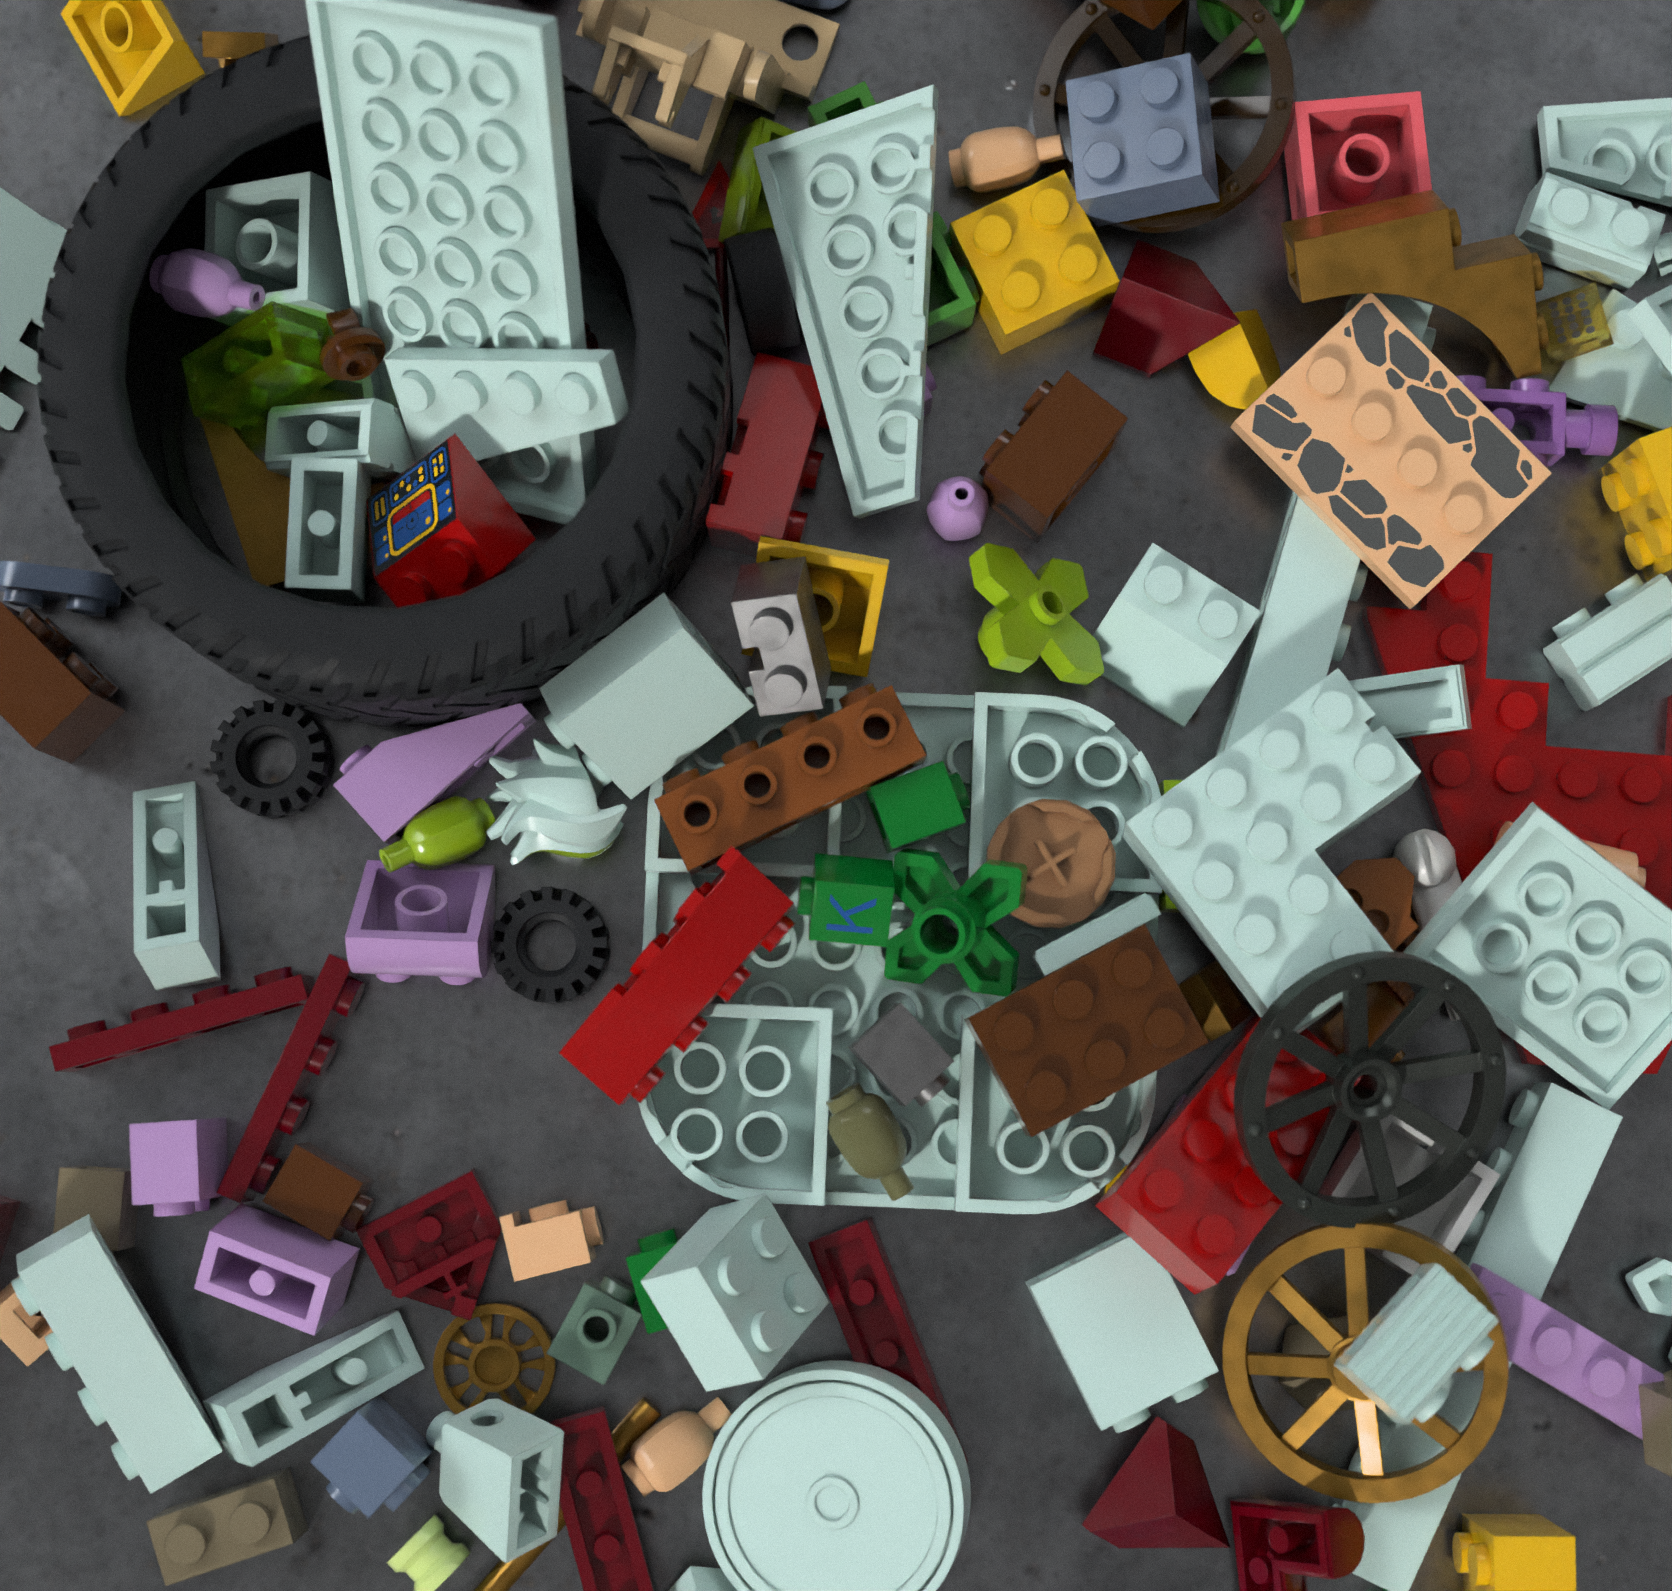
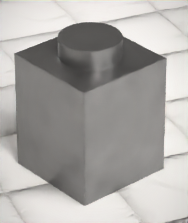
(903, 1057)

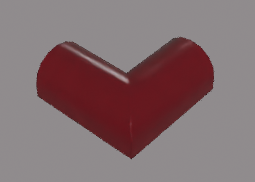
(1289, 1541)

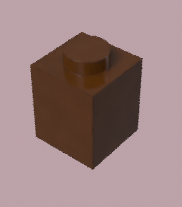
(320, 1192)

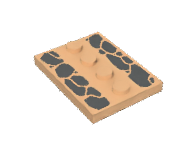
(1390, 450)

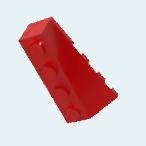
(679, 979)

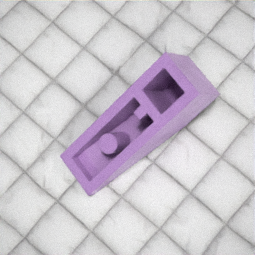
(424, 767)

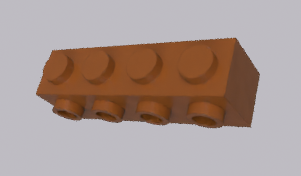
(790, 778)

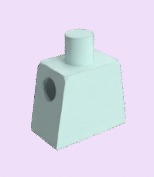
(500, 1474)

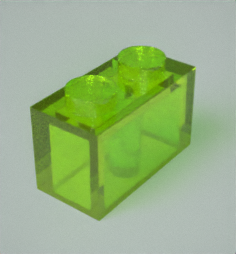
(257, 366)

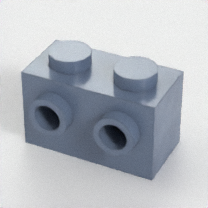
(374, 1459)

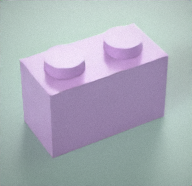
(178, 1164)
(276, 1268)

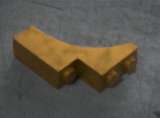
(1416, 252)

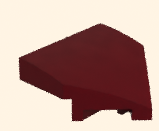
(437, 1245)

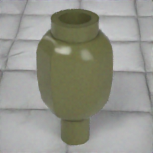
(870, 1138)

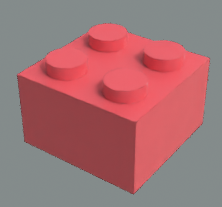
(1355, 152)

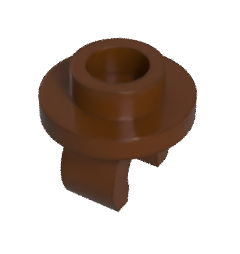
(351, 350)

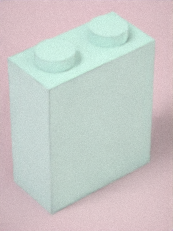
(644, 698)
(1122, 1331)

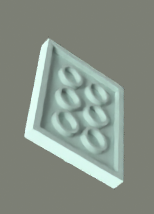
(1561, 954)

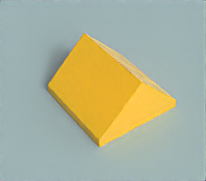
(132, 49)

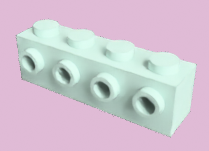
(117, 1354)

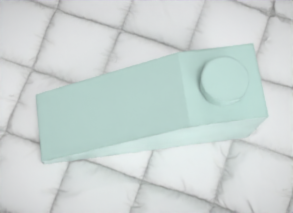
(173, 889)
(312, 1388)

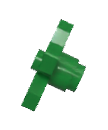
(976, 946)

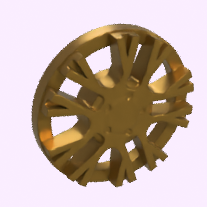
(495, 1360)

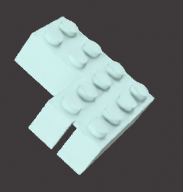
(1247, 834)

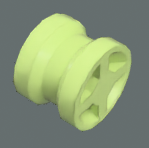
(429, 1556)

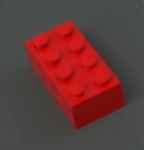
(1191, 1187)

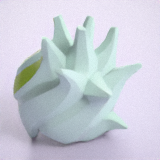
(552, 805)

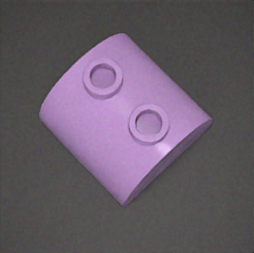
(423, 922)

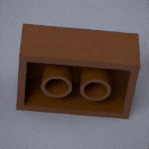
(1086, 1031)

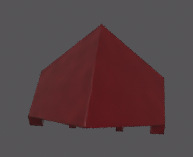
(1161, 312)
(1159, 1497)

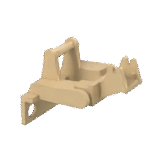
(705, 45)

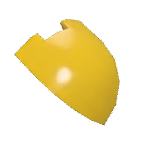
(1238, 363)

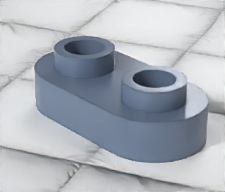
(83, 590)

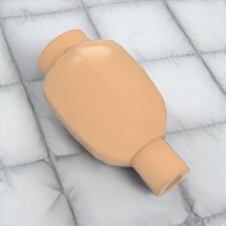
(1002, 158)
(674, 1448)

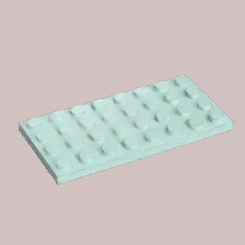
(457, 198)

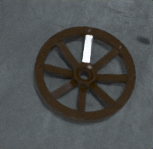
(1277, 108)

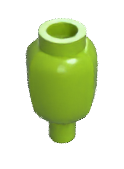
(440, 835)

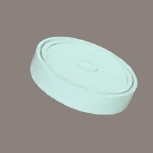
(836, 1485)

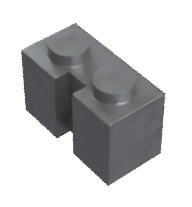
(782, 623)

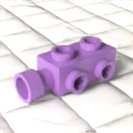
(1547, 419)

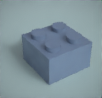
(1142, 140)

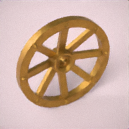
(1283, 1449)

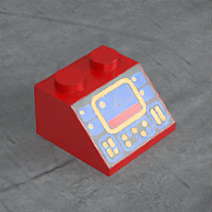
(441, 528)

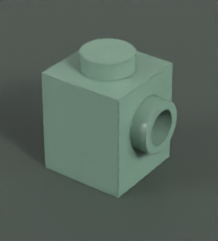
(597, 1328)

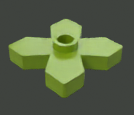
(1034, 615)

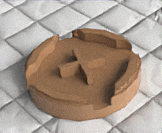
(1065, 857)

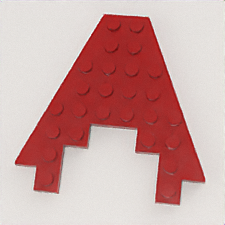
(1503, 764)

